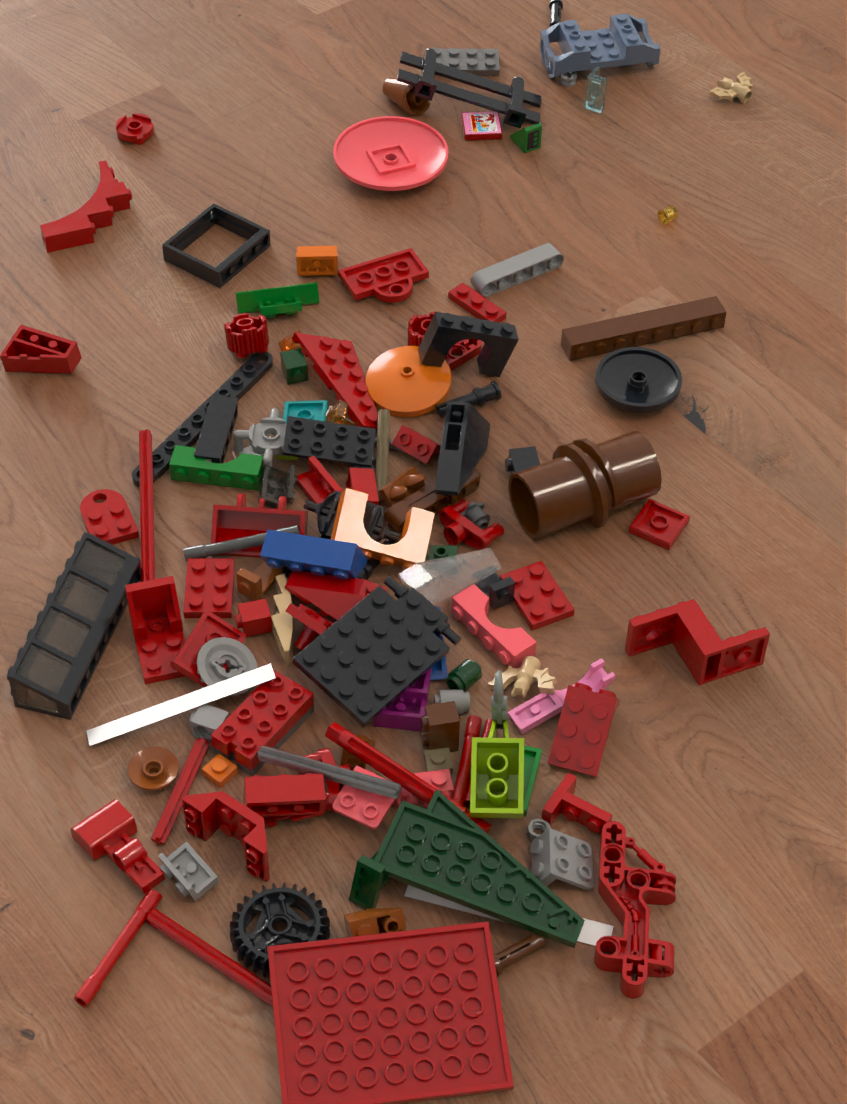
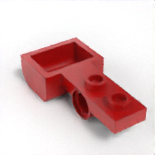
(109, 833)

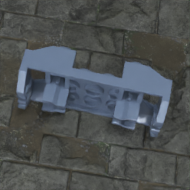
(621, 44)

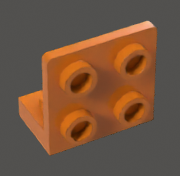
(316, 260)

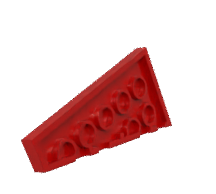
(341, 371)

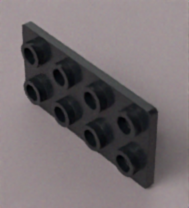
(329, 441)

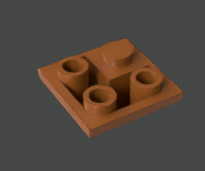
(374, 921)

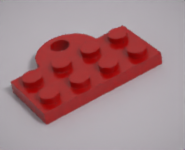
(385, 276)

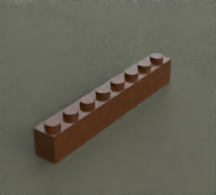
(643, 328)

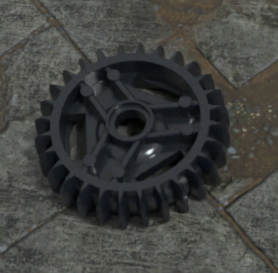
(276, 907)

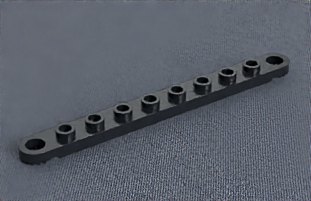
(189, 431)

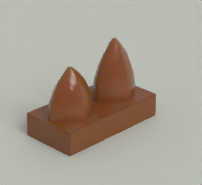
(402, 486)

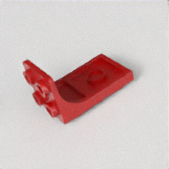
(583, 729)

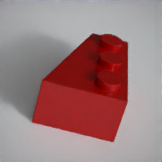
(40, 353)
(285, 796)

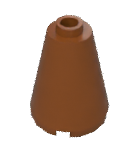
(404, 96)

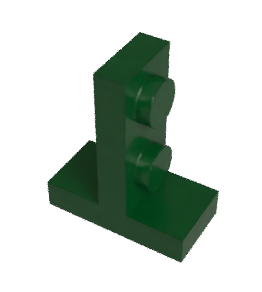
(368, 882)

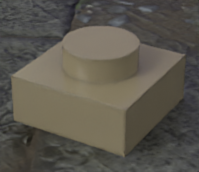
(438, 759)

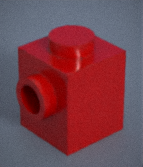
(254, 617)

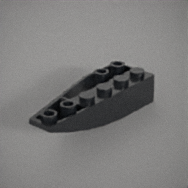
(461, 448)

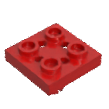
(313, 623)

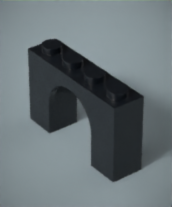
(449, 329)

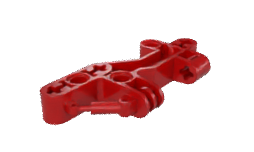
(634, 950)

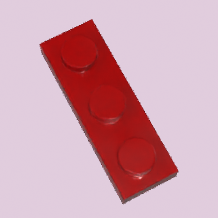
(476, 303)

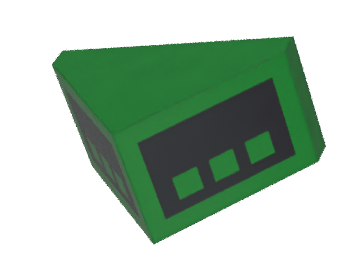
(528, 138)

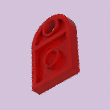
(108, 520)

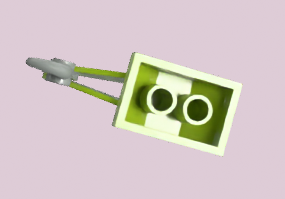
(497, 766)

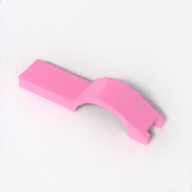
(548, 705)

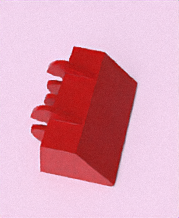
(242, 521)

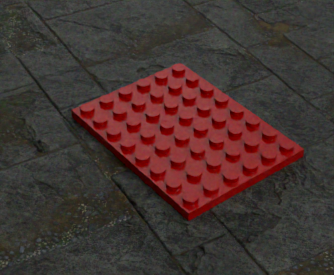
(389, 1017)

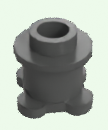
(476, 514)

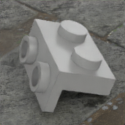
(189, 870)

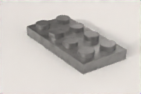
(474, 61)

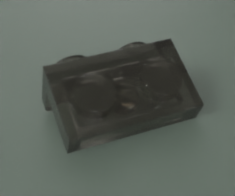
(276, 484)

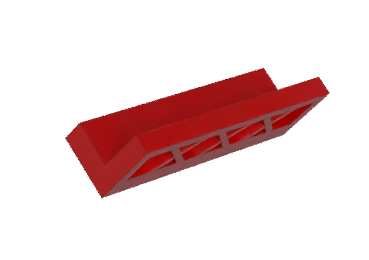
(317, 482)

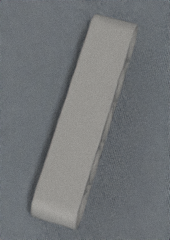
(517, 269)

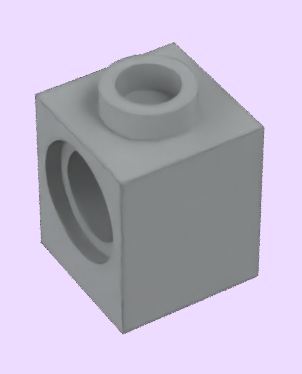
(206, 721)

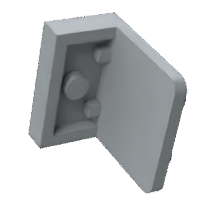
(562, 858)

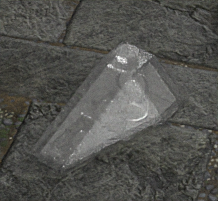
(447, 576)

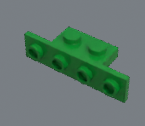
(278, 299)

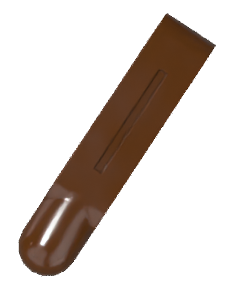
(429, 501)

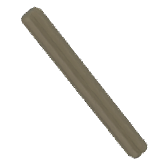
(382, 450)

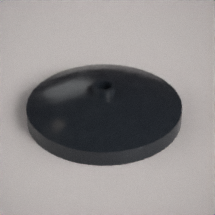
(638, 379)

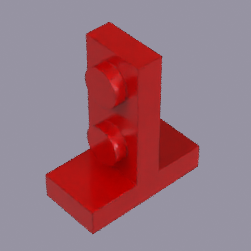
(573, 807)

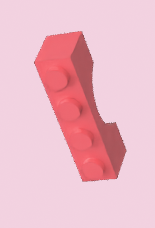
(509, 645)

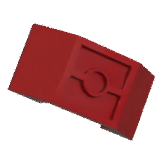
(217, 810)

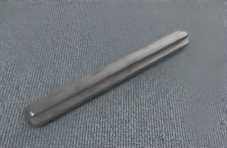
(330, 772)

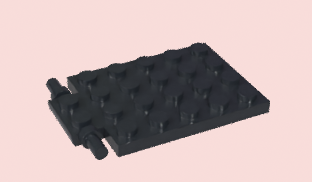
(377, 650)

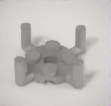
(258, 437)

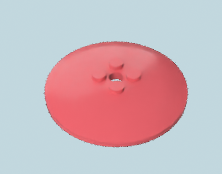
(415, 152)

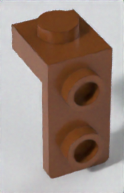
(257, 583)

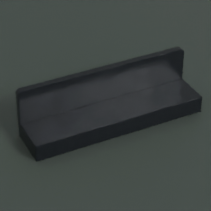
(217, 429)

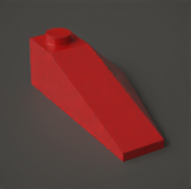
(329, 593)

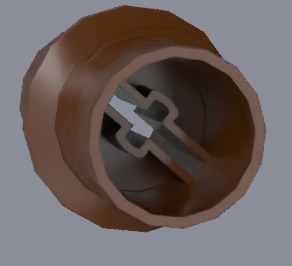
(584, 483)

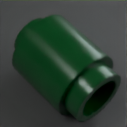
(464, 675)

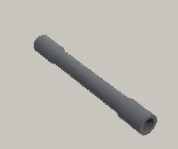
(204, 551)

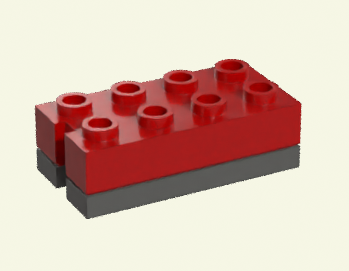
(263, 719)

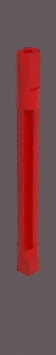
(390, 768)

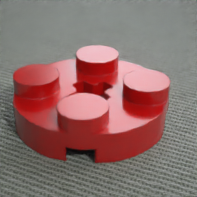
(134, 128)

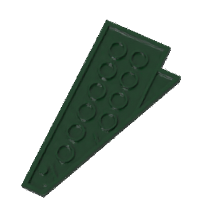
(460, 862)

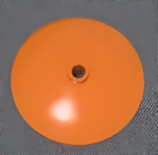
(405, 385)

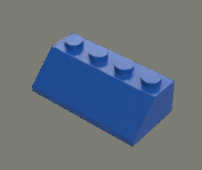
(312, 554)

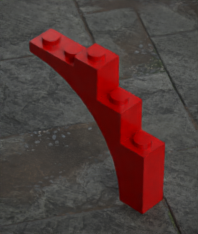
(96, 213)

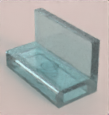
(595, 91)

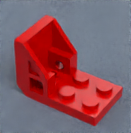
(156, 627)

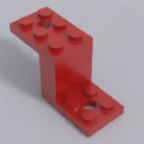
(696, 641)

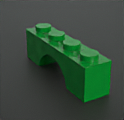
(239, 473)

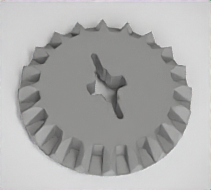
(221, 651)

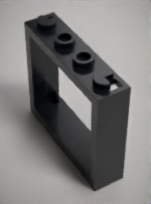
(257, 242)

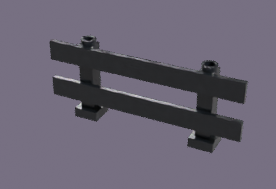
(426, 87)

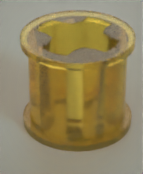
(667, 214)

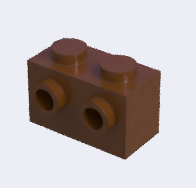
(440, 726)

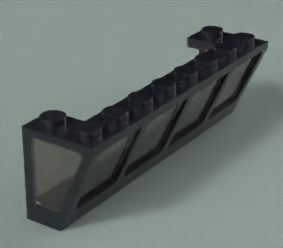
(73, 628)

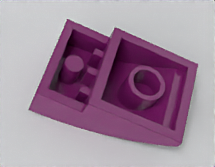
(408, 708)

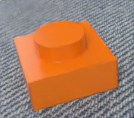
(219, 770)

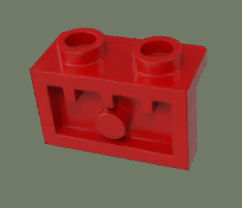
(416, 444)

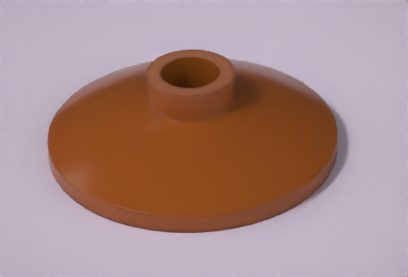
(149, 761)

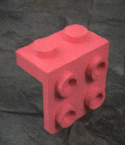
(363, 805)

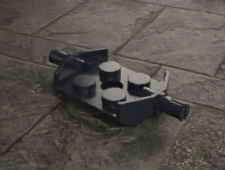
(373, 520)

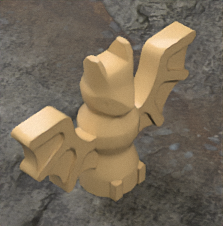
(740, 89)
(526, 676)

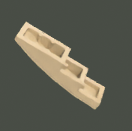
(282, 621)

